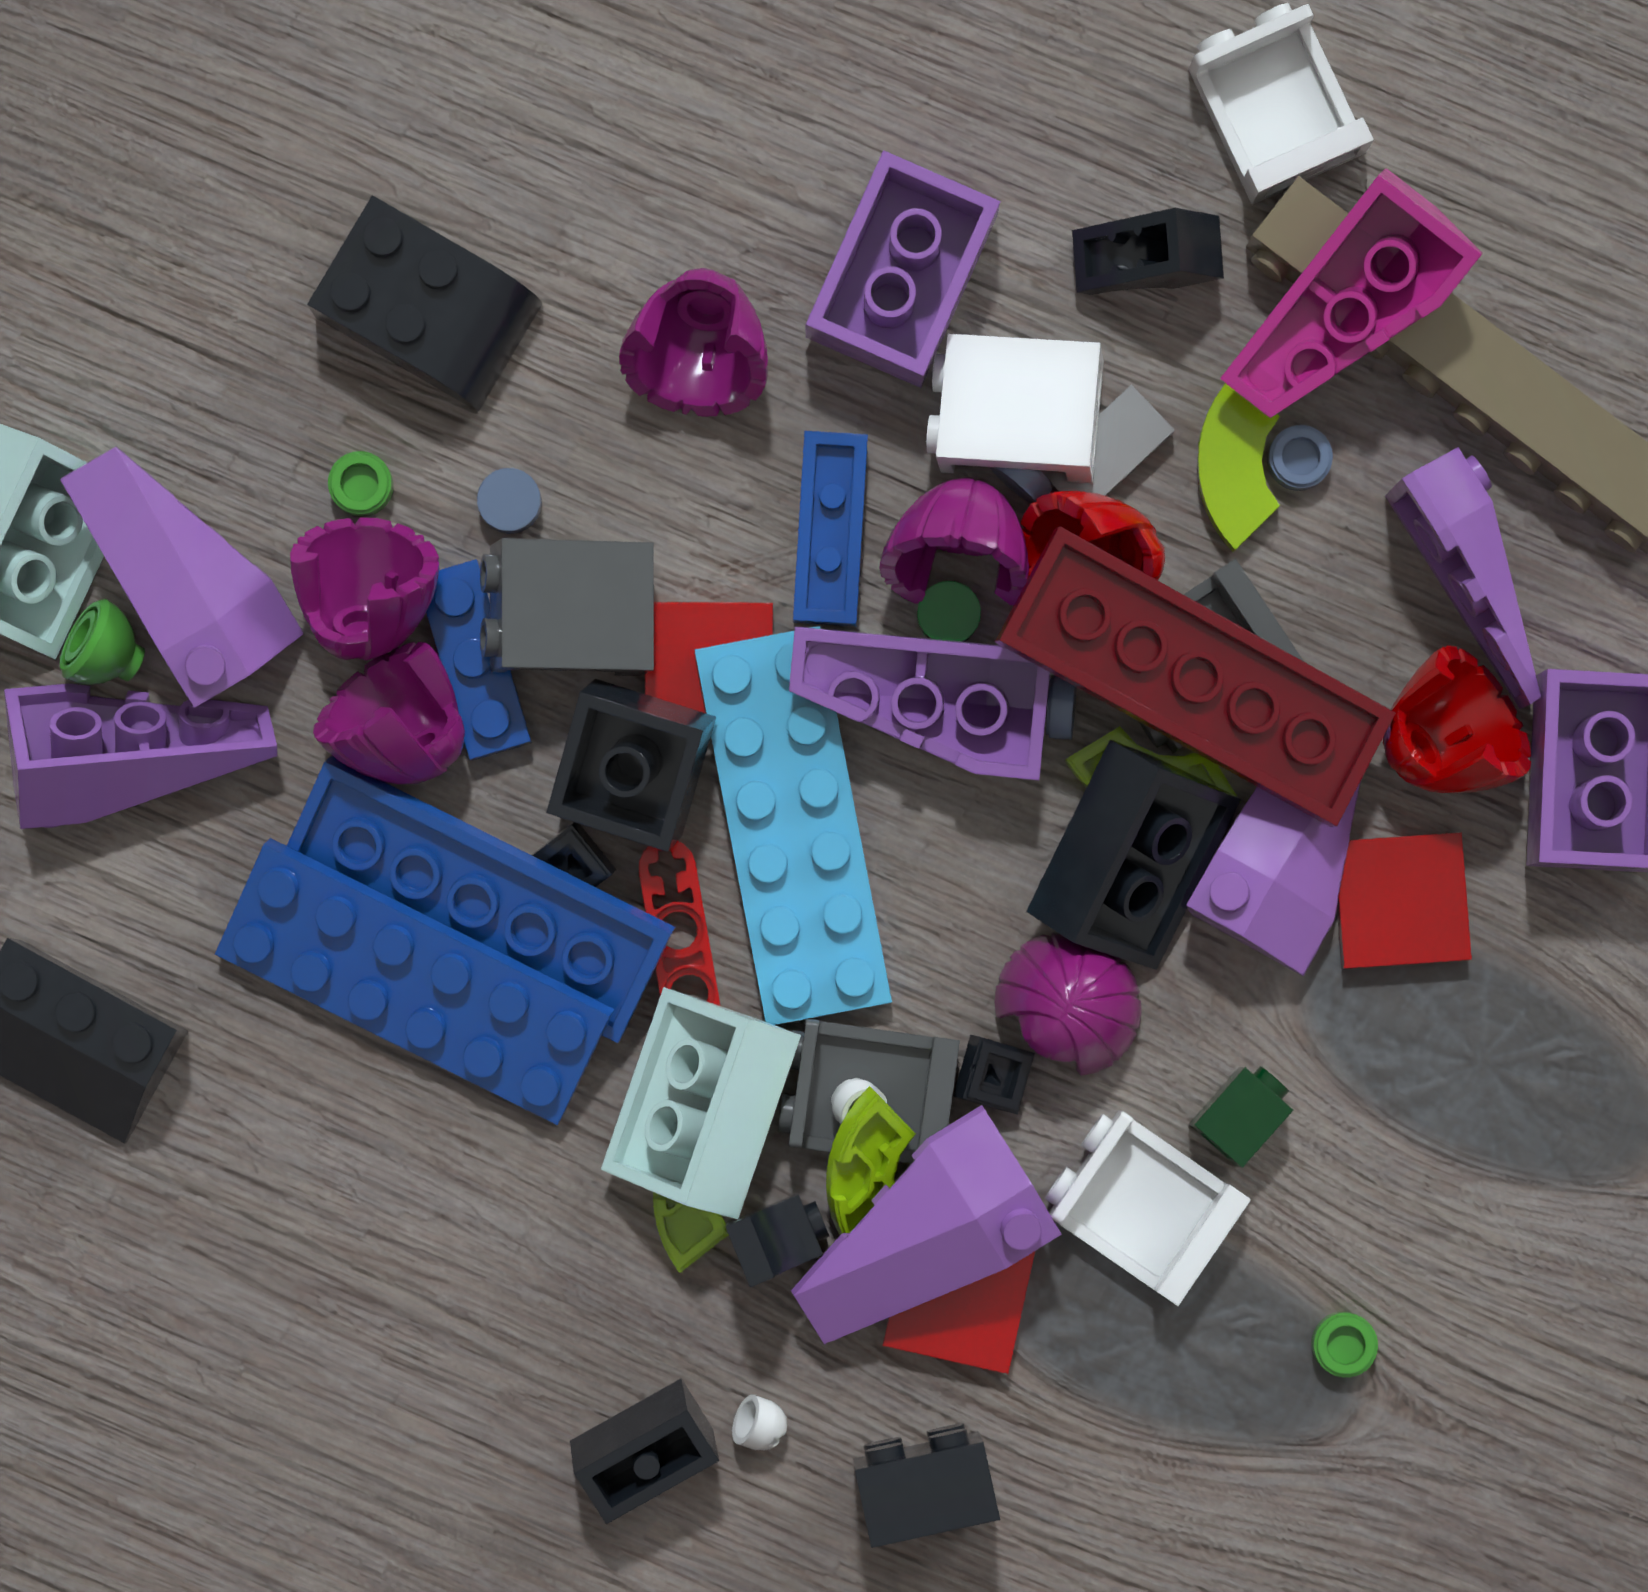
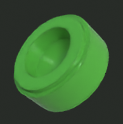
(360, 483)
(1344, 1344)

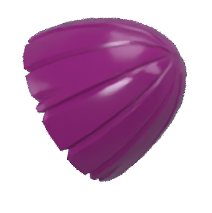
(696, 346)
(956, 519)
(363, 584)
(395, 718)
(1070, 1001)

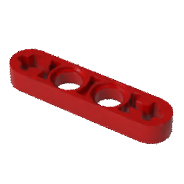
(697, 957)

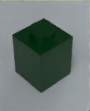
(1243, 1114)

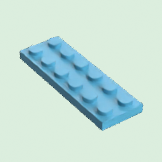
(792, 835)

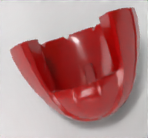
(1099, 521)
(1455, 728)

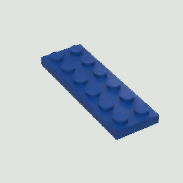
(482, 888)
(413, 981)

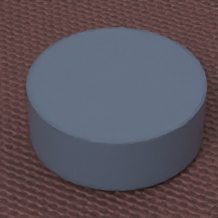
(1299, 457)
(1024, 482)
(509, 500)
(1060, 709)

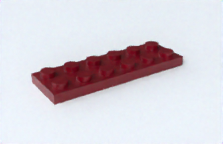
(1195, 677)

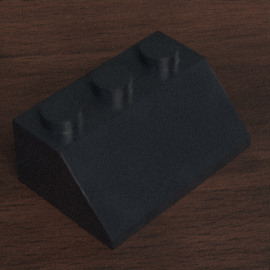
(1132, 856)
(80, 1041)

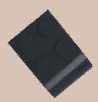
(424, 303)

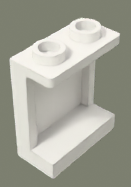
(1277, 102)
(1017, 404)
(1145, 1205)

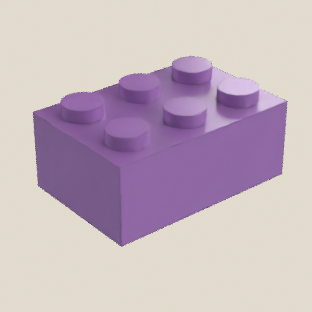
(902, 269)
(1589, 772)

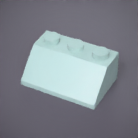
(44, 544)
(700, 1103)

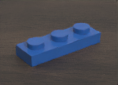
(830, 528)
(484, 698)

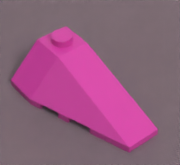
(1366, 284)

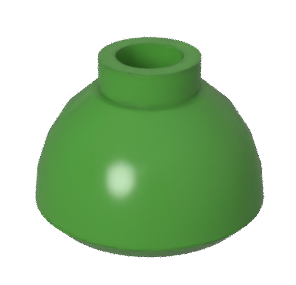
(101, 646)

